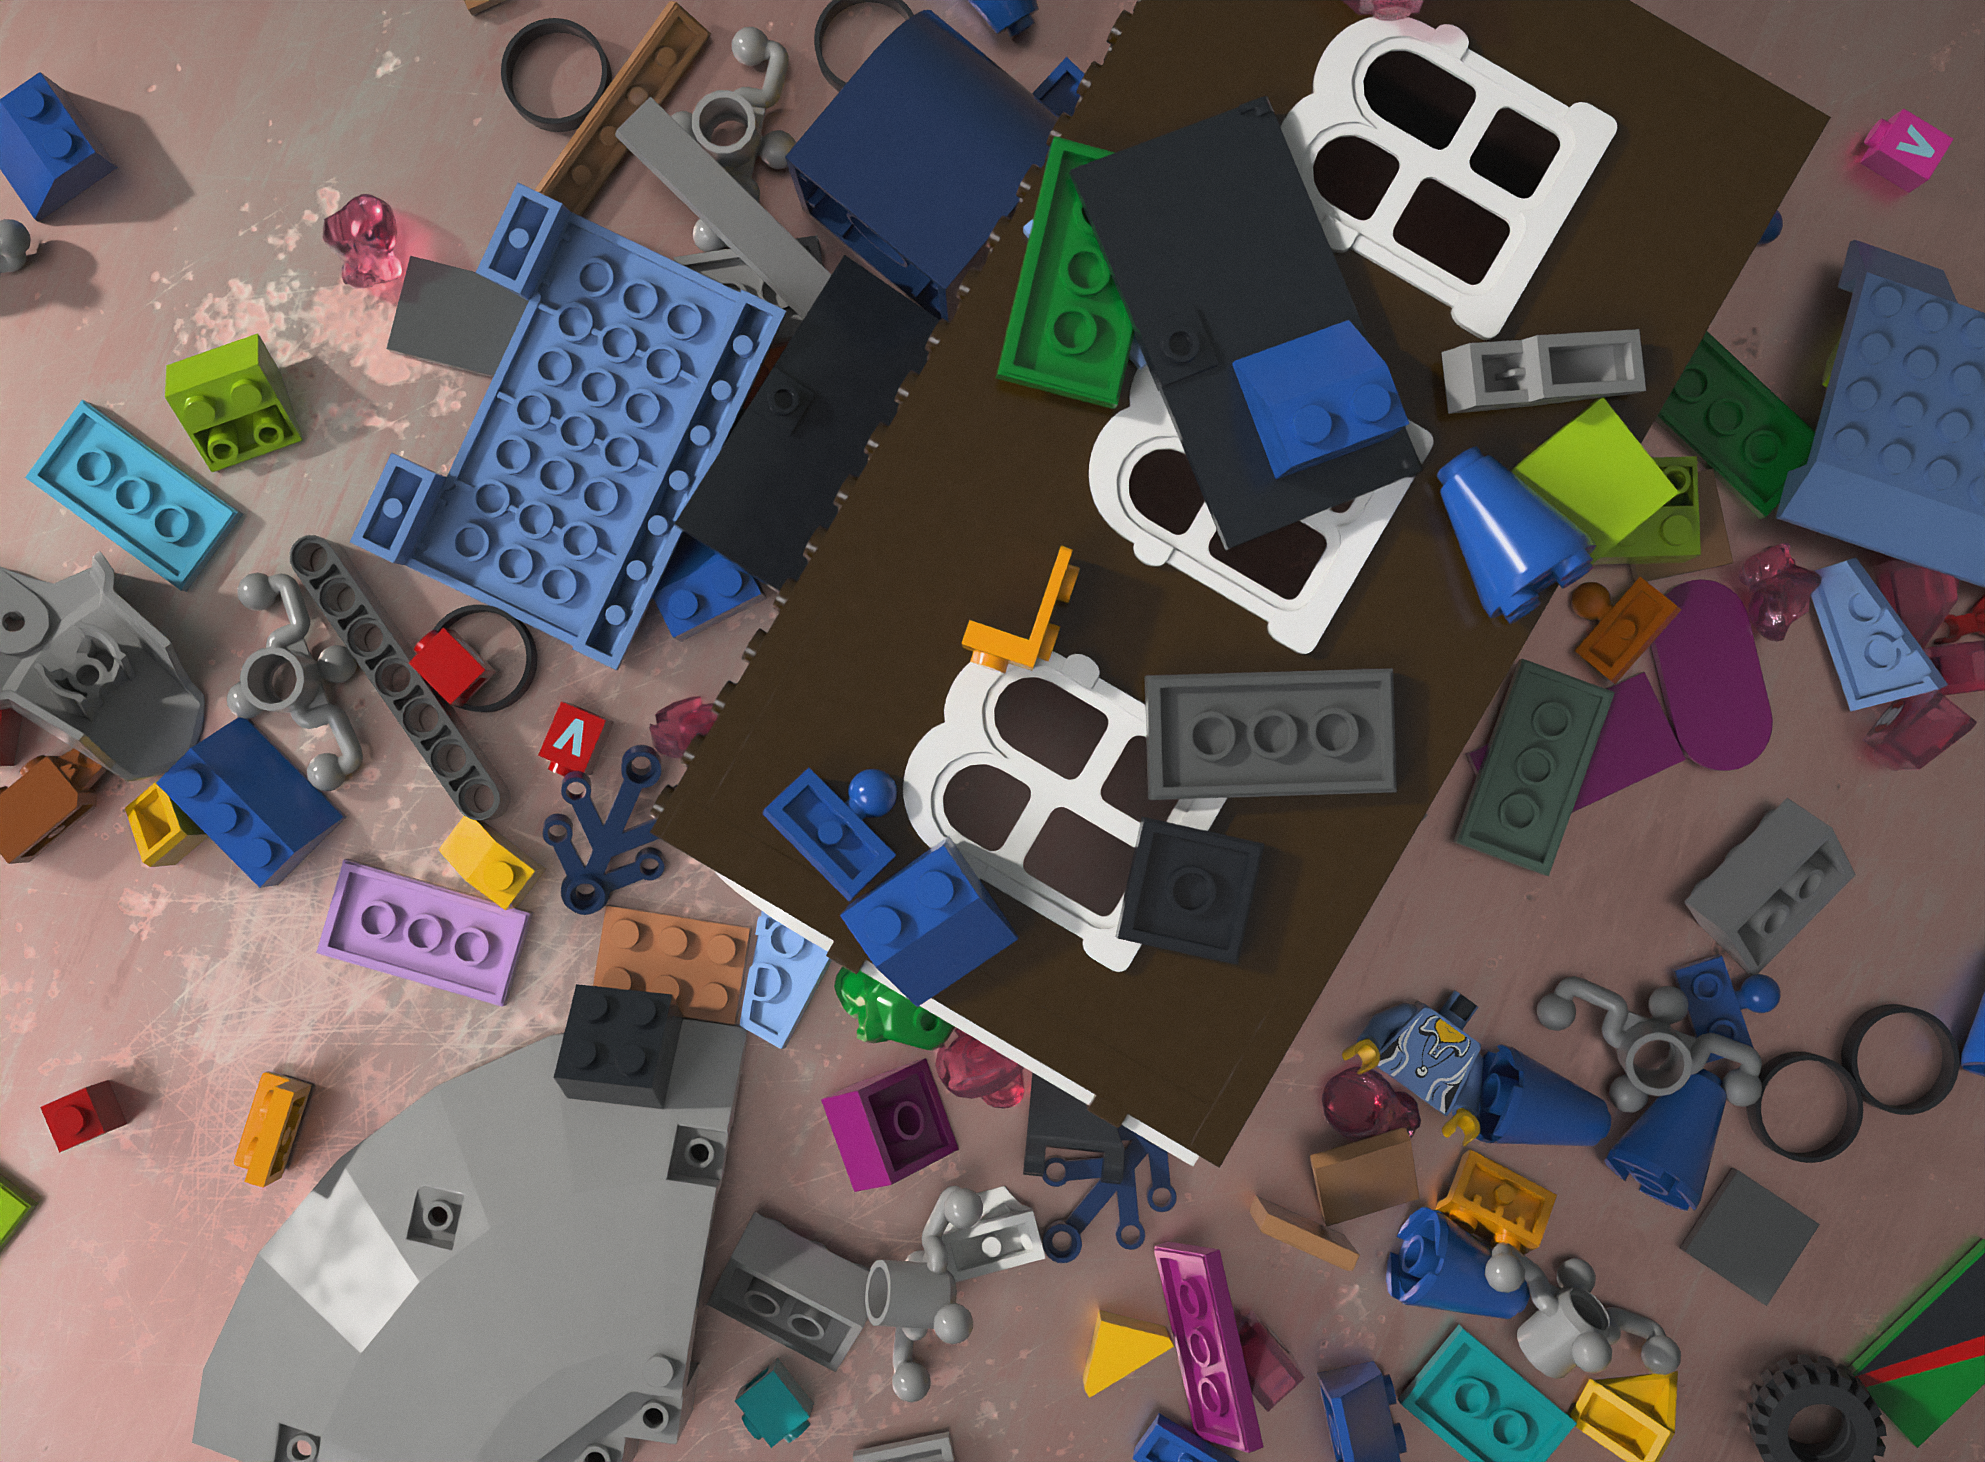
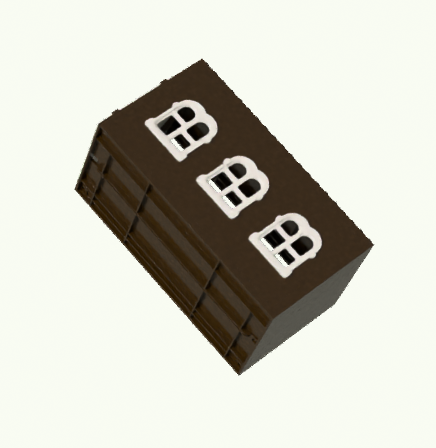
(1630, 203)

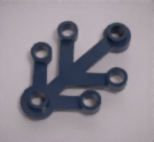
(606, 838)
(1102, 1192)

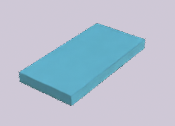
(134, 495)

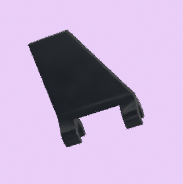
(1065, 1123)

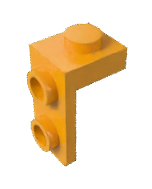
(997, 648)

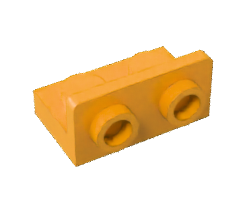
(271, 1128)
(1497, 1203)

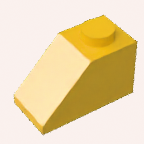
(491, 862)

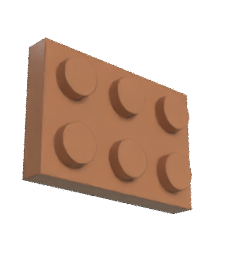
(677, 956)

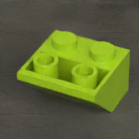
(232, 402)
(1673, 530)

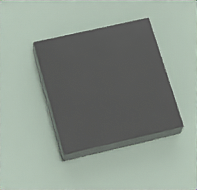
(1749, 1236)

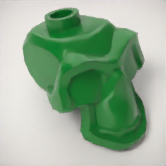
(887, 1014)

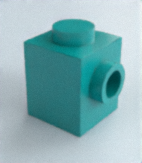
(774, 1405)

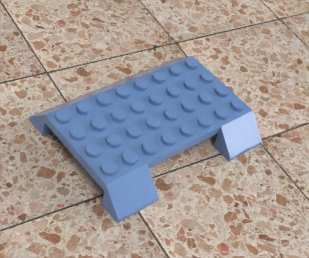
(1900, 422)
(585, 433)

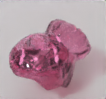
(364, 240)
(1777, 590)
(1367, 1105)

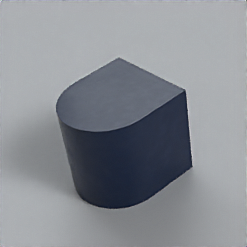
(921, 159)

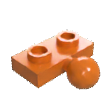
(1623, 628)

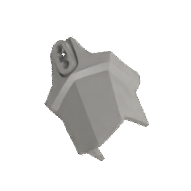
(96, 672)

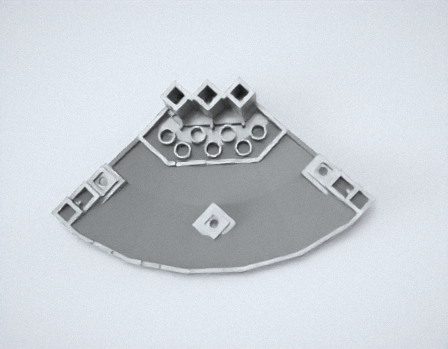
(524, 1324)

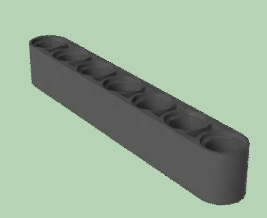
(379, 667)

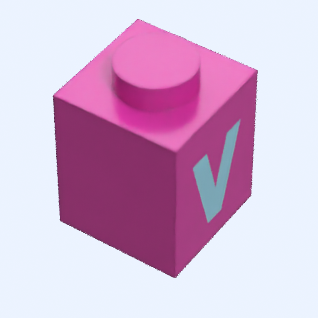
(1905, 149)

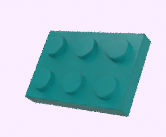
(1484, 1405)

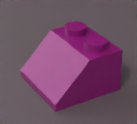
(890, 1125)

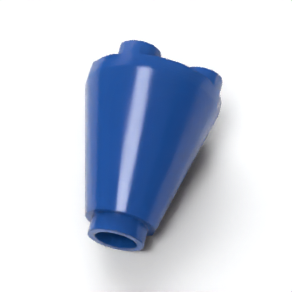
(1510, 535)

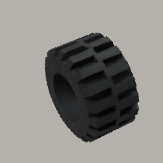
(1807, 1385)

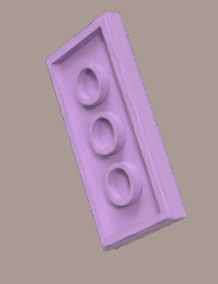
(424, 932)

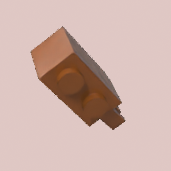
(45, 803)

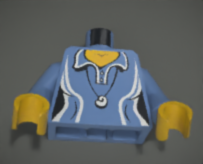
(1428, 1057)

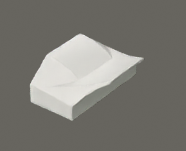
(998, 1241)

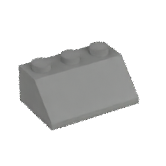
(1771, 885)
(793, 1292)

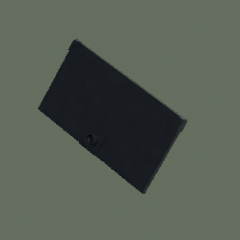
(1214, 266)
(809, 426)

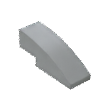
(1543, 370)

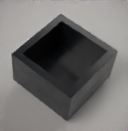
(619, 1046)

